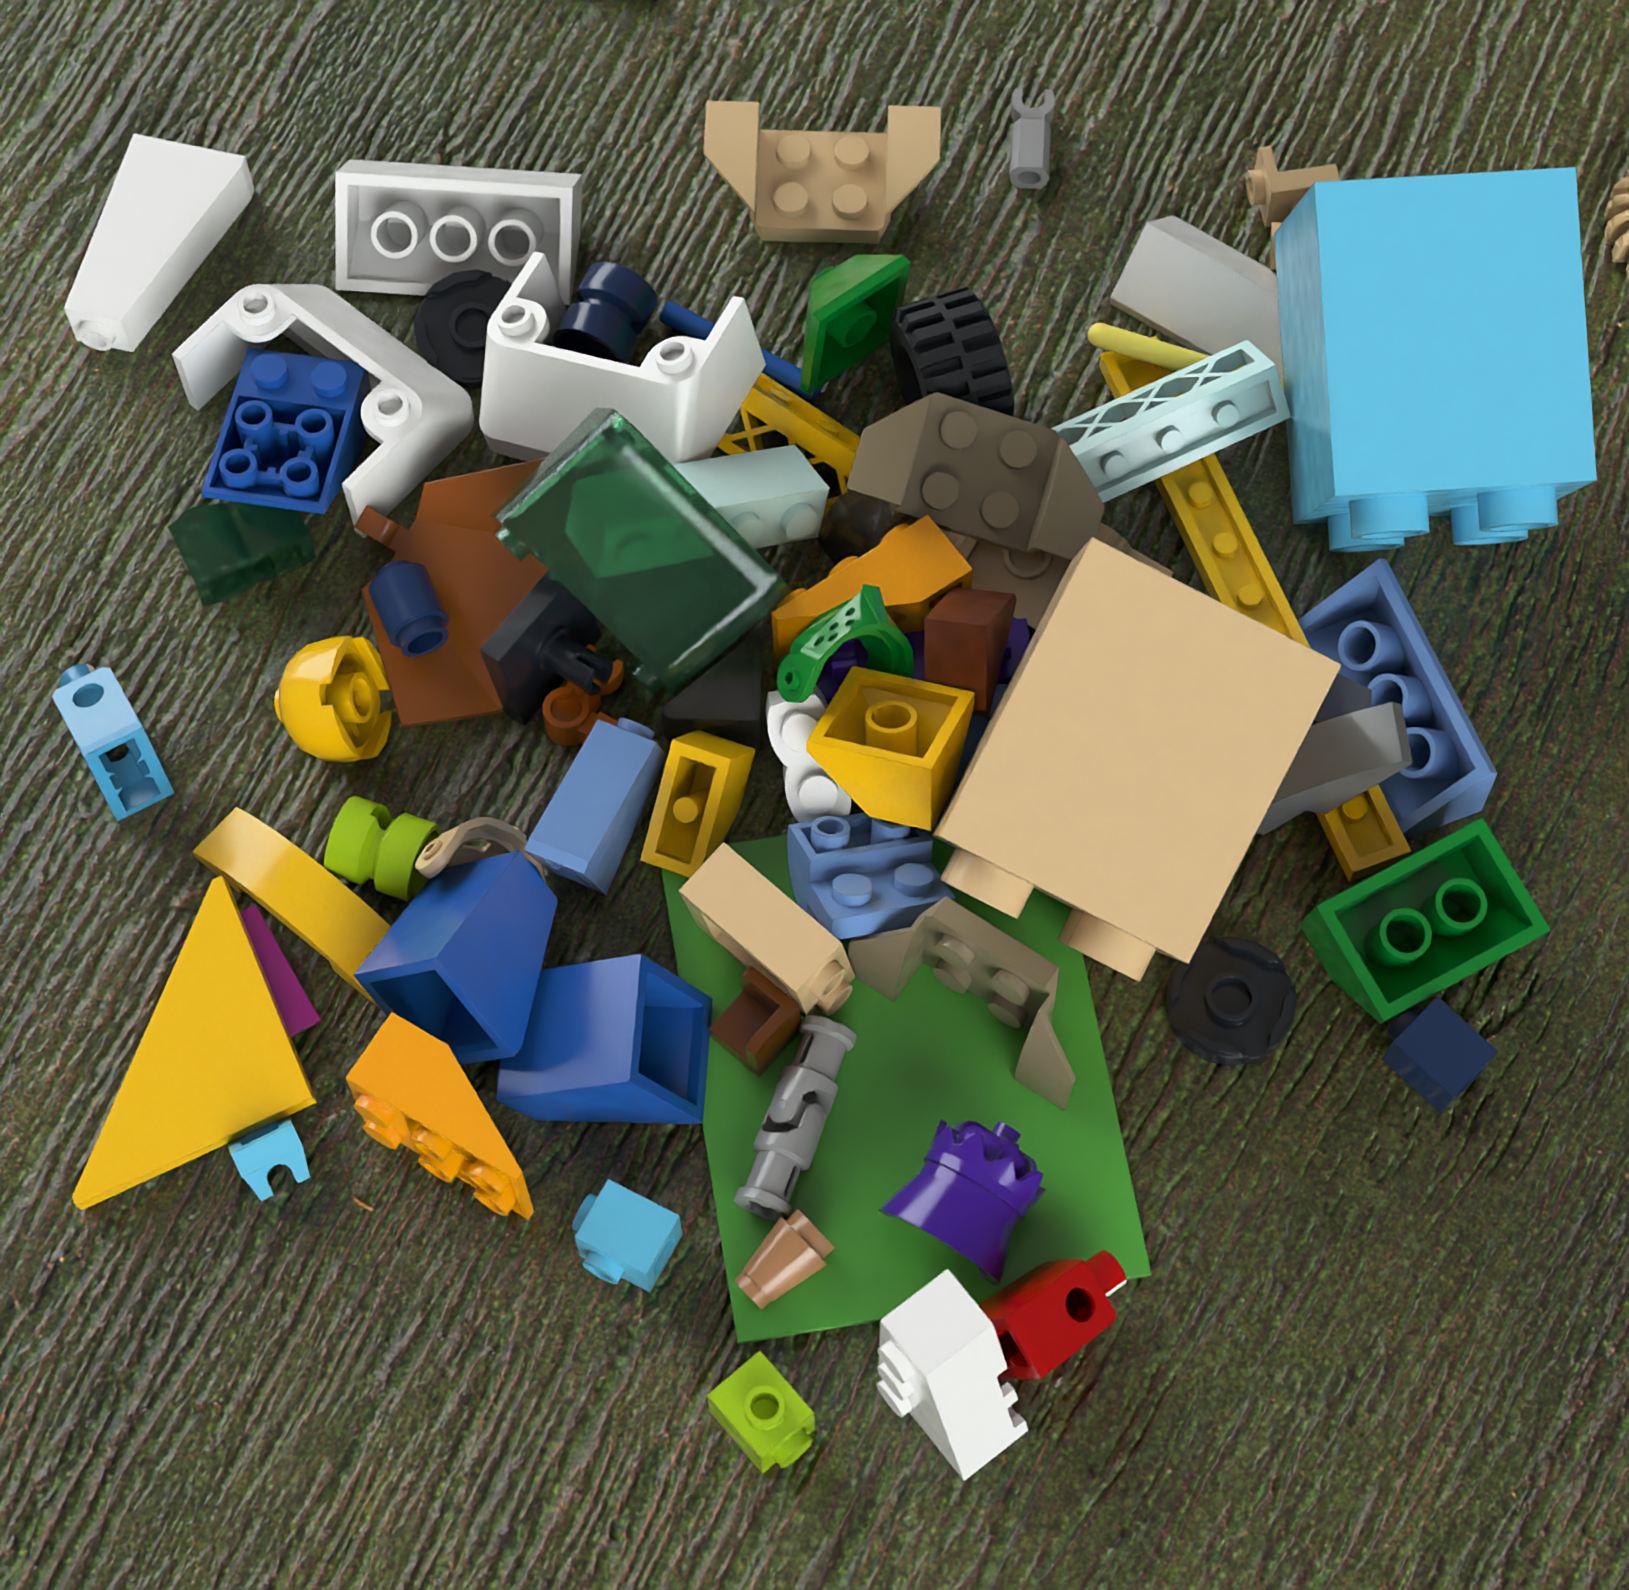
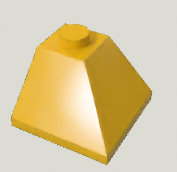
(893, 744)

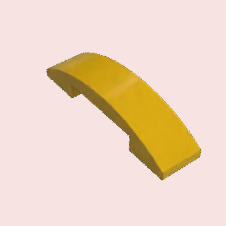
(294, 891)

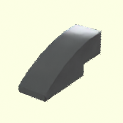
(1341, 762)

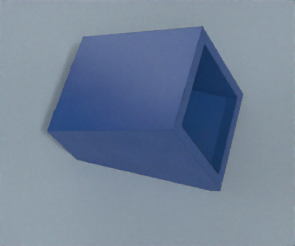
(467, 956)
(611, 1046)

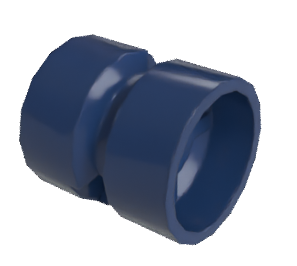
(608, 313)

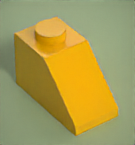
(696, 801)

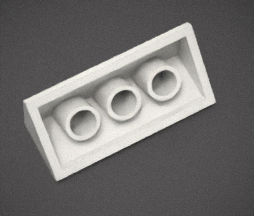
(1200, 291)

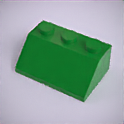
(1424, 923)

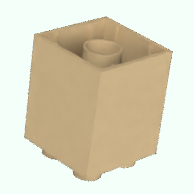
(1130, 760)

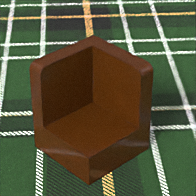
(757, 1023)

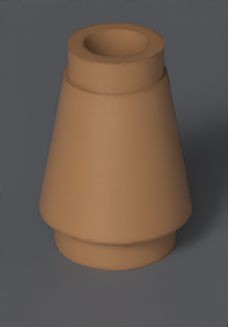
(784, 1259)

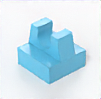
(265, 1148)

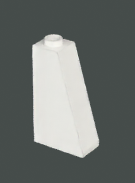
(153, 236)

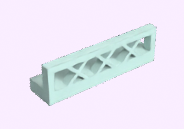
(1173, 430)

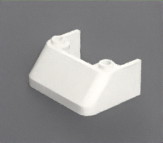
(541, 393)
(411, 404)

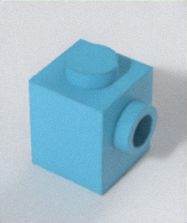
(625, 1236)

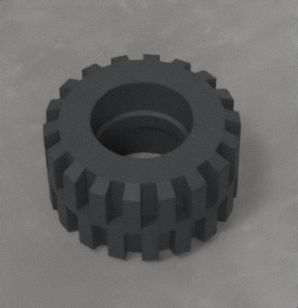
(950, 349)

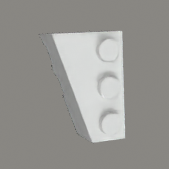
(943, 1369)

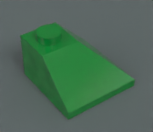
(850, 314)

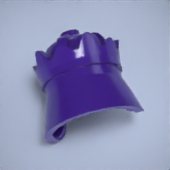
(971, 1193)

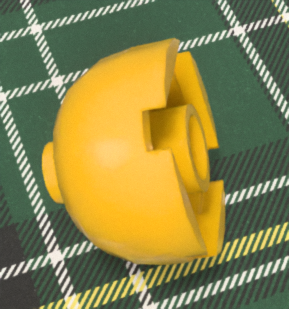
(334, 699)

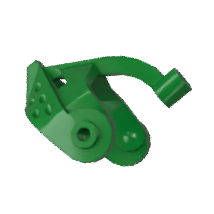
(857, 618)

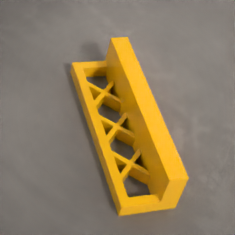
(801, 425)

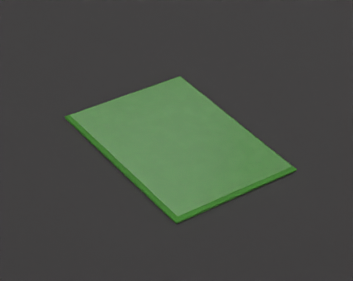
(911, 1066)

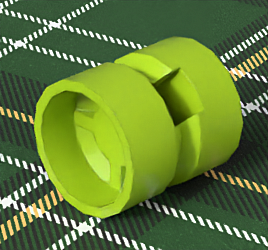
(375, 846)

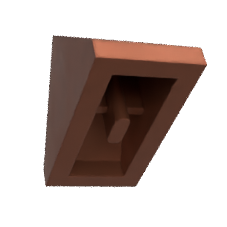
(968, 641)

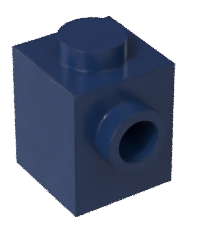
(1437, 1053)

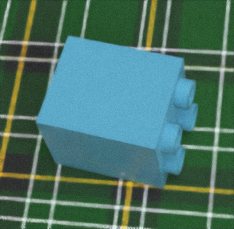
(1435, 355)

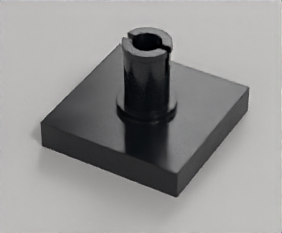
(543, 646)

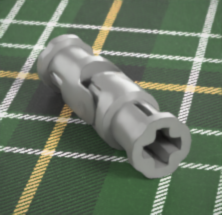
(795, 1118)

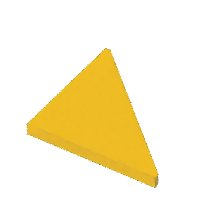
(207, 1064)

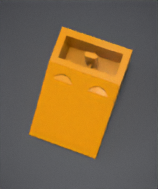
(910, 565)
(420, 1097)

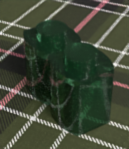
(237, 546)

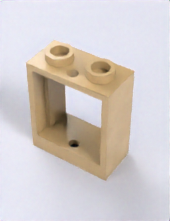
(768, 932)

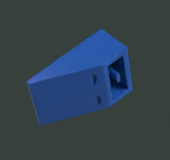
(289, 432)

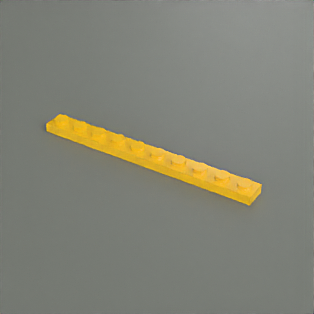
(1240, 577)

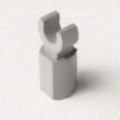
(1031, 141)

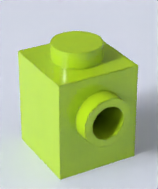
(763, 1414)

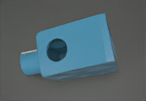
(102, 720)

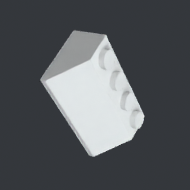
(421, 222)

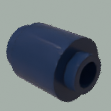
(409, 608)

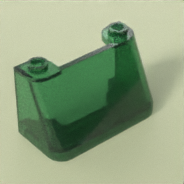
(639, 550)

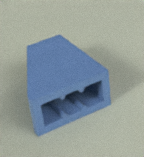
(598, 805)

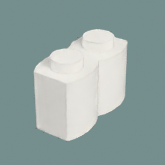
(807, 785)

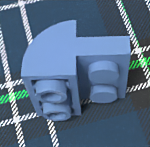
(862, 873)

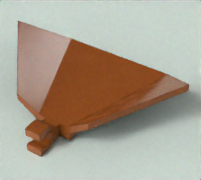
(474, 581)

